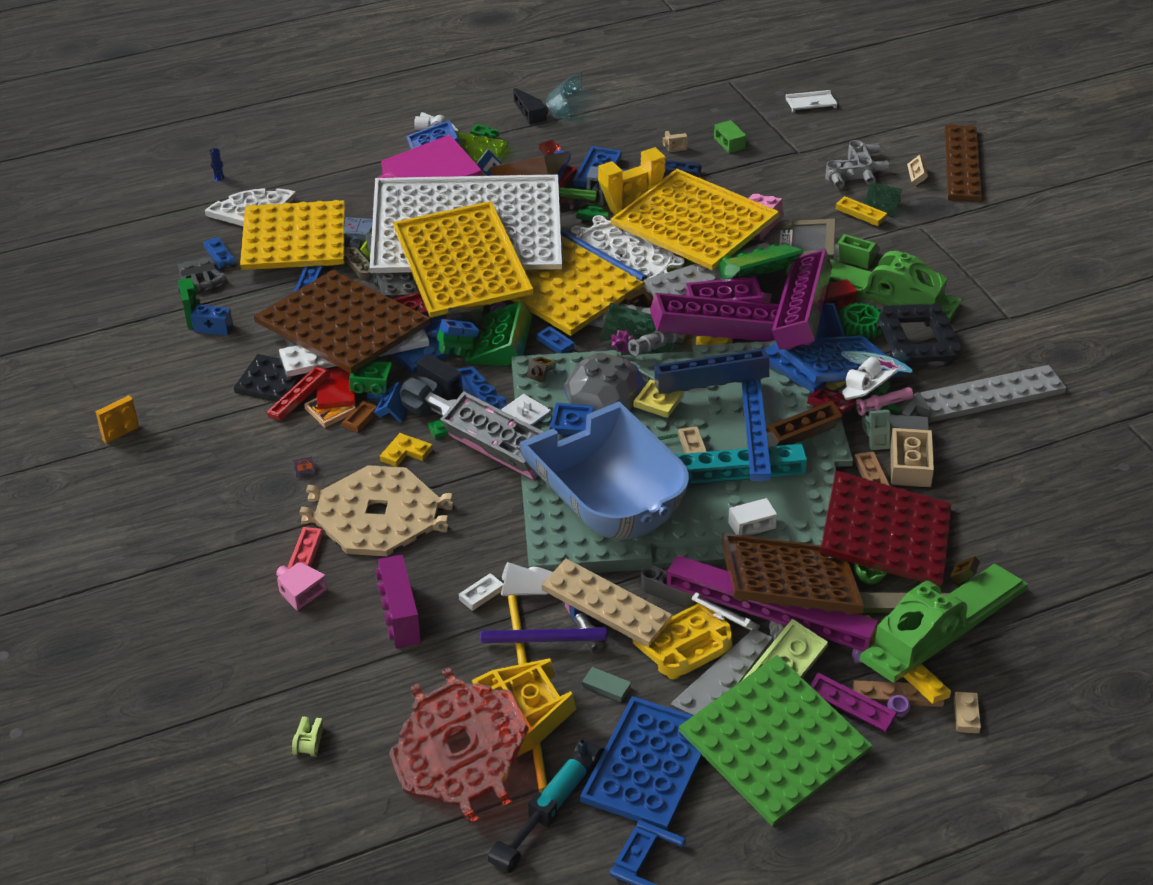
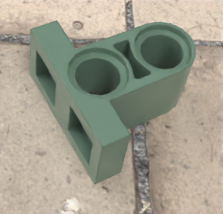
(877, 428)

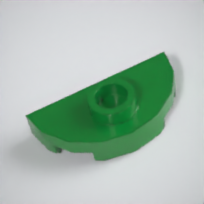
(590, 212)

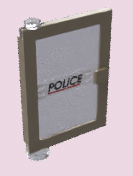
(805, 235)

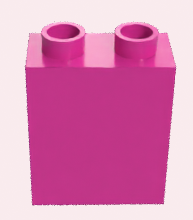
(433, 159)

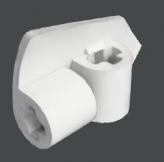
(425, 121)
(865, 379)
(523, 580)

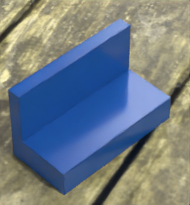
(392, 403)

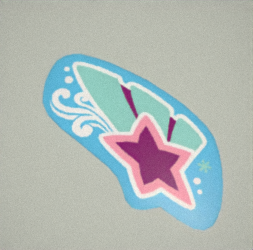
(886, 362)

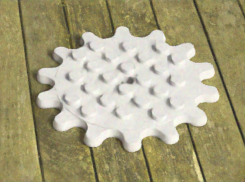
(636, 252)

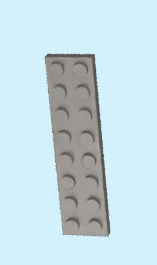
(675, 281)
(992, 393)

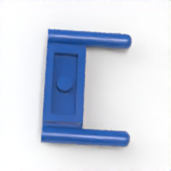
(638, 849)

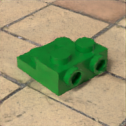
(188, 295)
(371, 378)

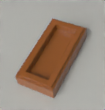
(359, 417)

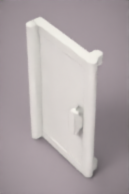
(811, 100)
(722, 612)

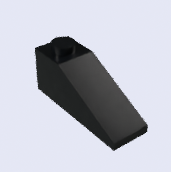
(530, 106)

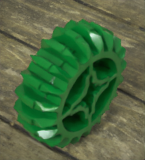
(860, 320)

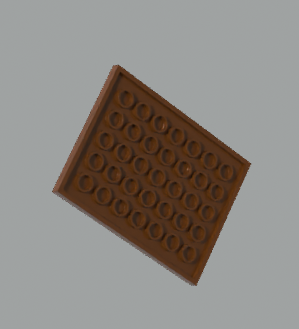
(342, 321)

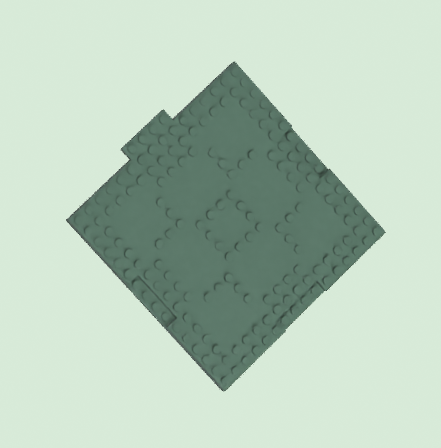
(703, 514)

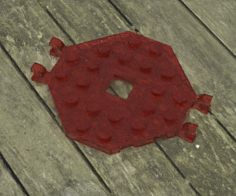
(495, 732)

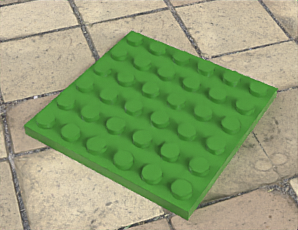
(775, 739)

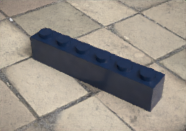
(711, 371)

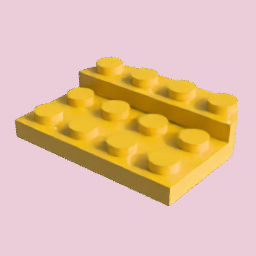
(689, 641)

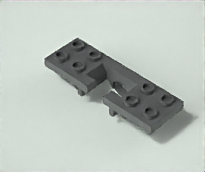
(393, 284)

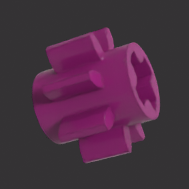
(621, 341)

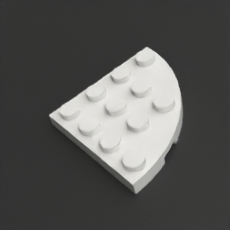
(233, 209)

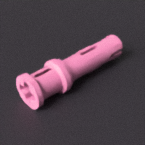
(877, 402)

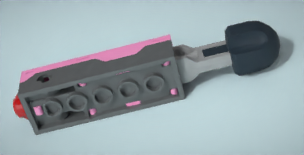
(473, 422)

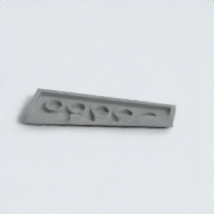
(723, 674)

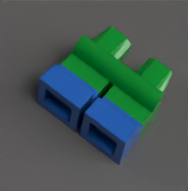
(456, 335)

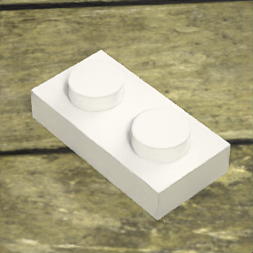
(481, 592)

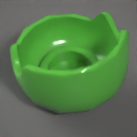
(868, 575)

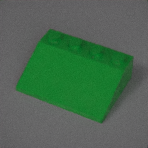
(759, 262)
(503, 337)

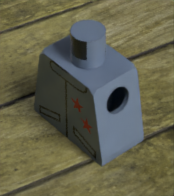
(355, 231)

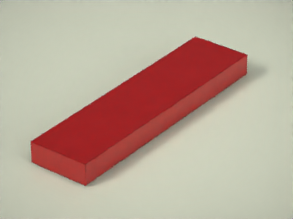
(298, 393)

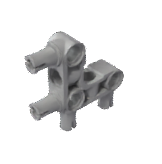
(857, 166)

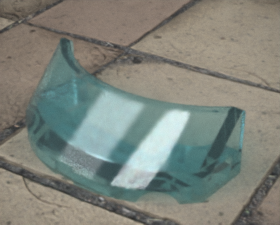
(557, 102)

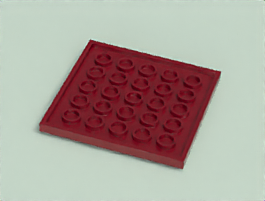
(886, 528)

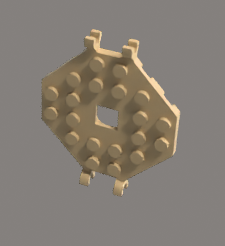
(408, 512)

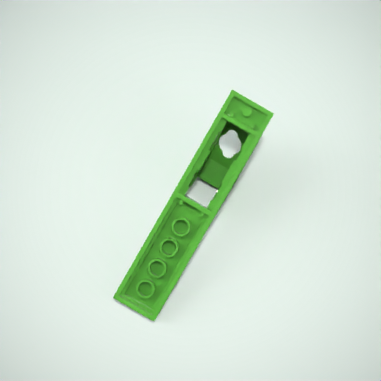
(904, 278)
(941, 620)

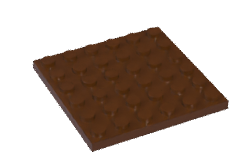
(789, 574)

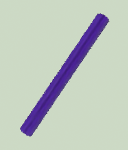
(543, 635)

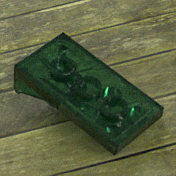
(632, 320)

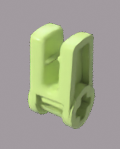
(307, 742)

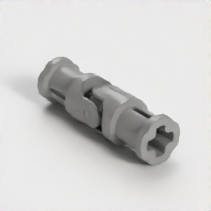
(651, 341)

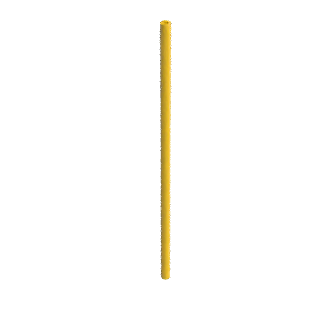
(537, 751)

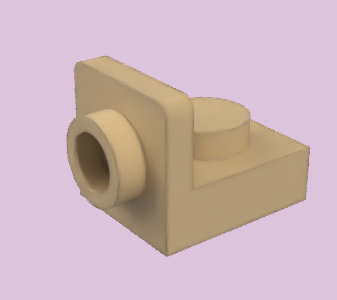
(675, 142)

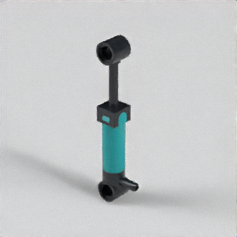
(544, 805)

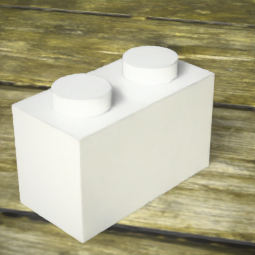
(752, 517)

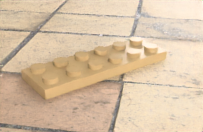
(607, 602)

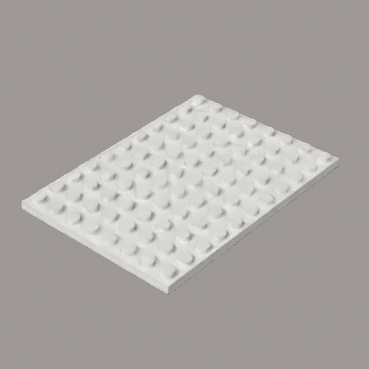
(523, 202)

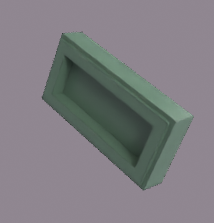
(606, 684)

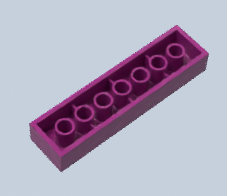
(713, 317)

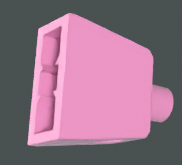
(300, 584)

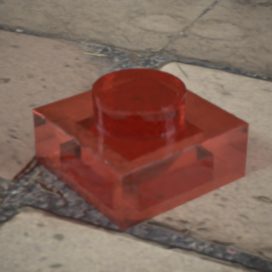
(549, 147)

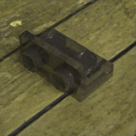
(468, 314)

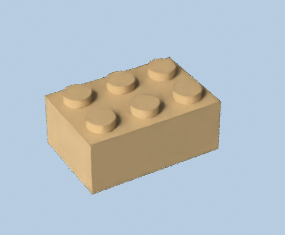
(911, 457)

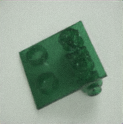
(883, 198)

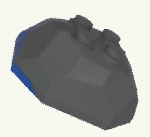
(604, 381)

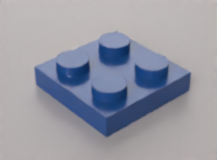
(570, 418)

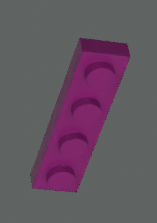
(854, 703)

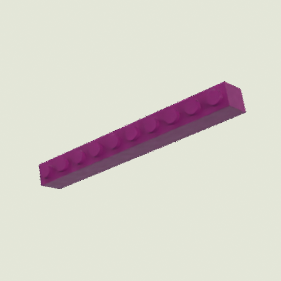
(714, 585)

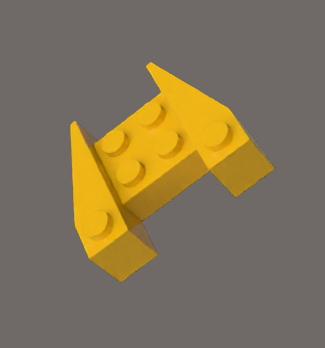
(625, 187)
(535, 696)

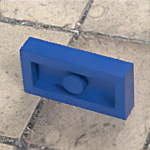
(555, 340)

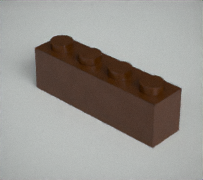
(803, 425)

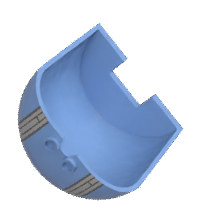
(611, 473)

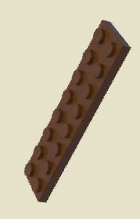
(962, 163)

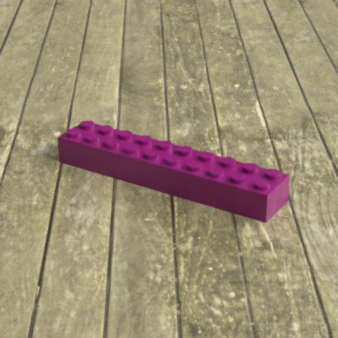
(802, 300)

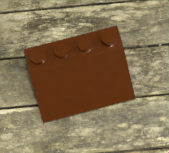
(535, 166)

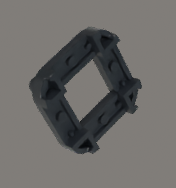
(932, 316)

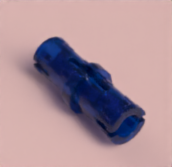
(216, 164)

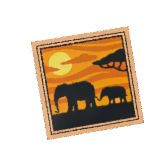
(328, 416)

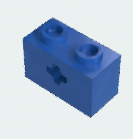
(212, 319)

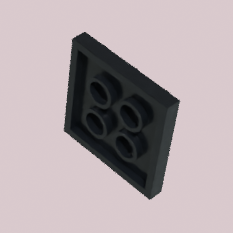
(266, 379)

